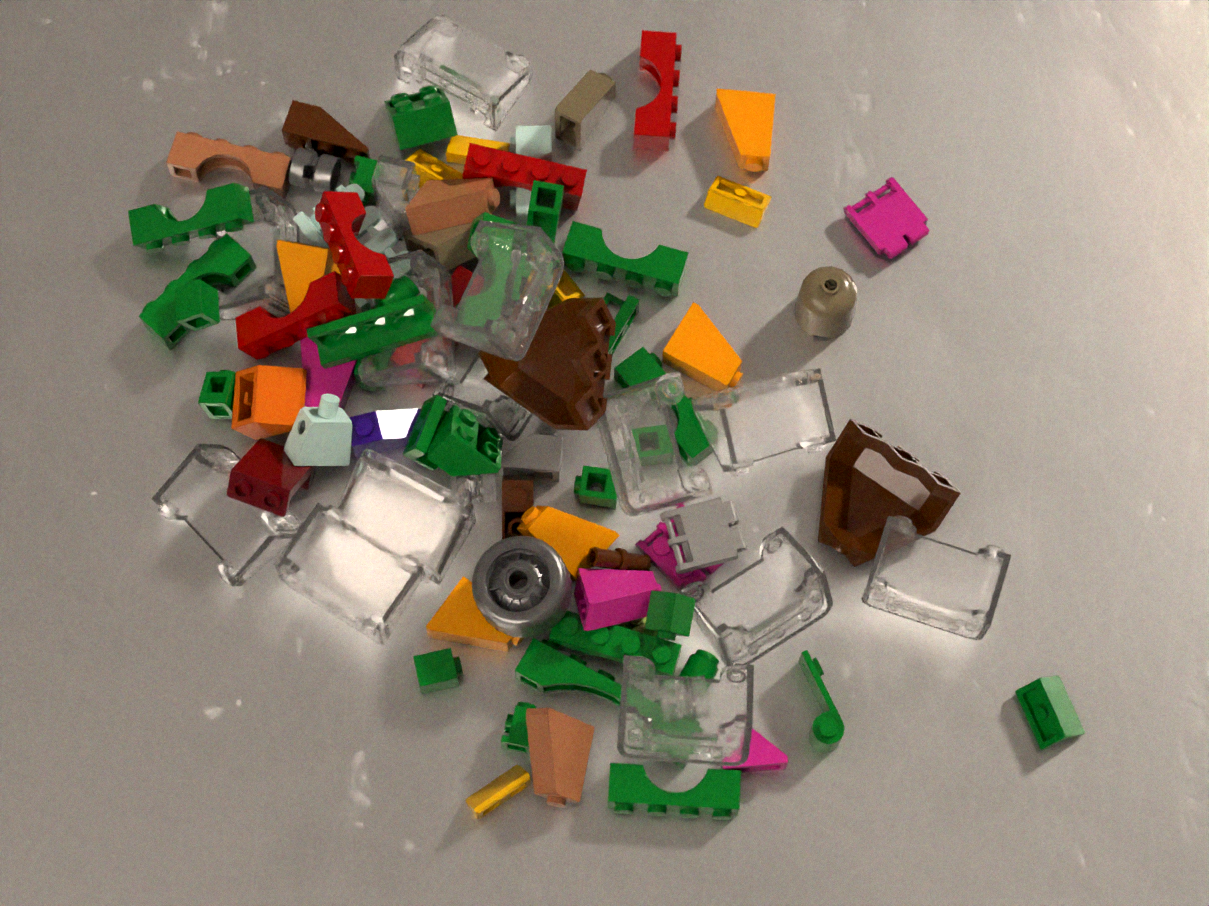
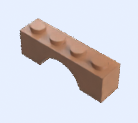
(196, 156)

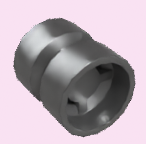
(325, 172)

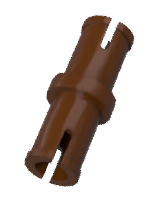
(618, 559)

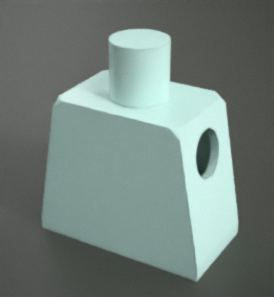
(320, 435)

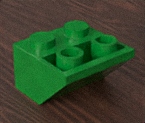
(420, 117)
(465, 445)

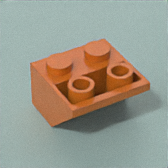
(267, 400)

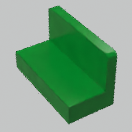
(423, 431)
(1049, 711)

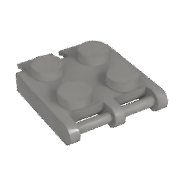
(704, 534)

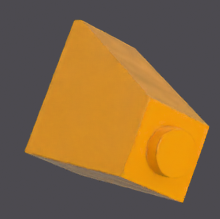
(747, 125)
(300, 266)
(702, 352)
(566, 534)
(463, 623)

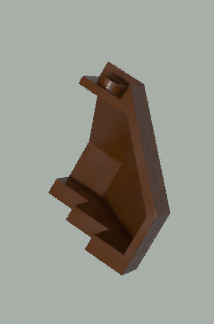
(564, 366)
(874, 480)

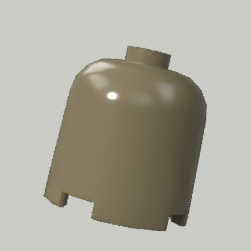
(827, 310)

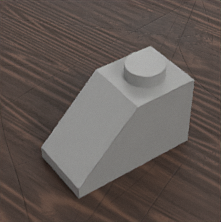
(535, 456)

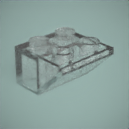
(393, 189)

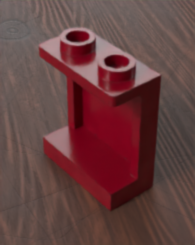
(268, 478)

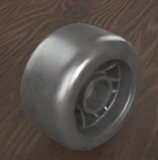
(537, 604)

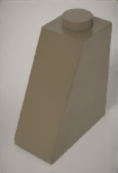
(583, 108)
(443, 245)

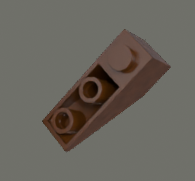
(316, 130)
(516, 500)

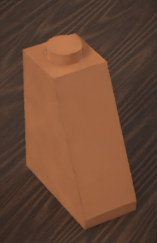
(451, 203)
(558, 754)

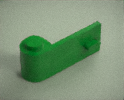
(827, 727)

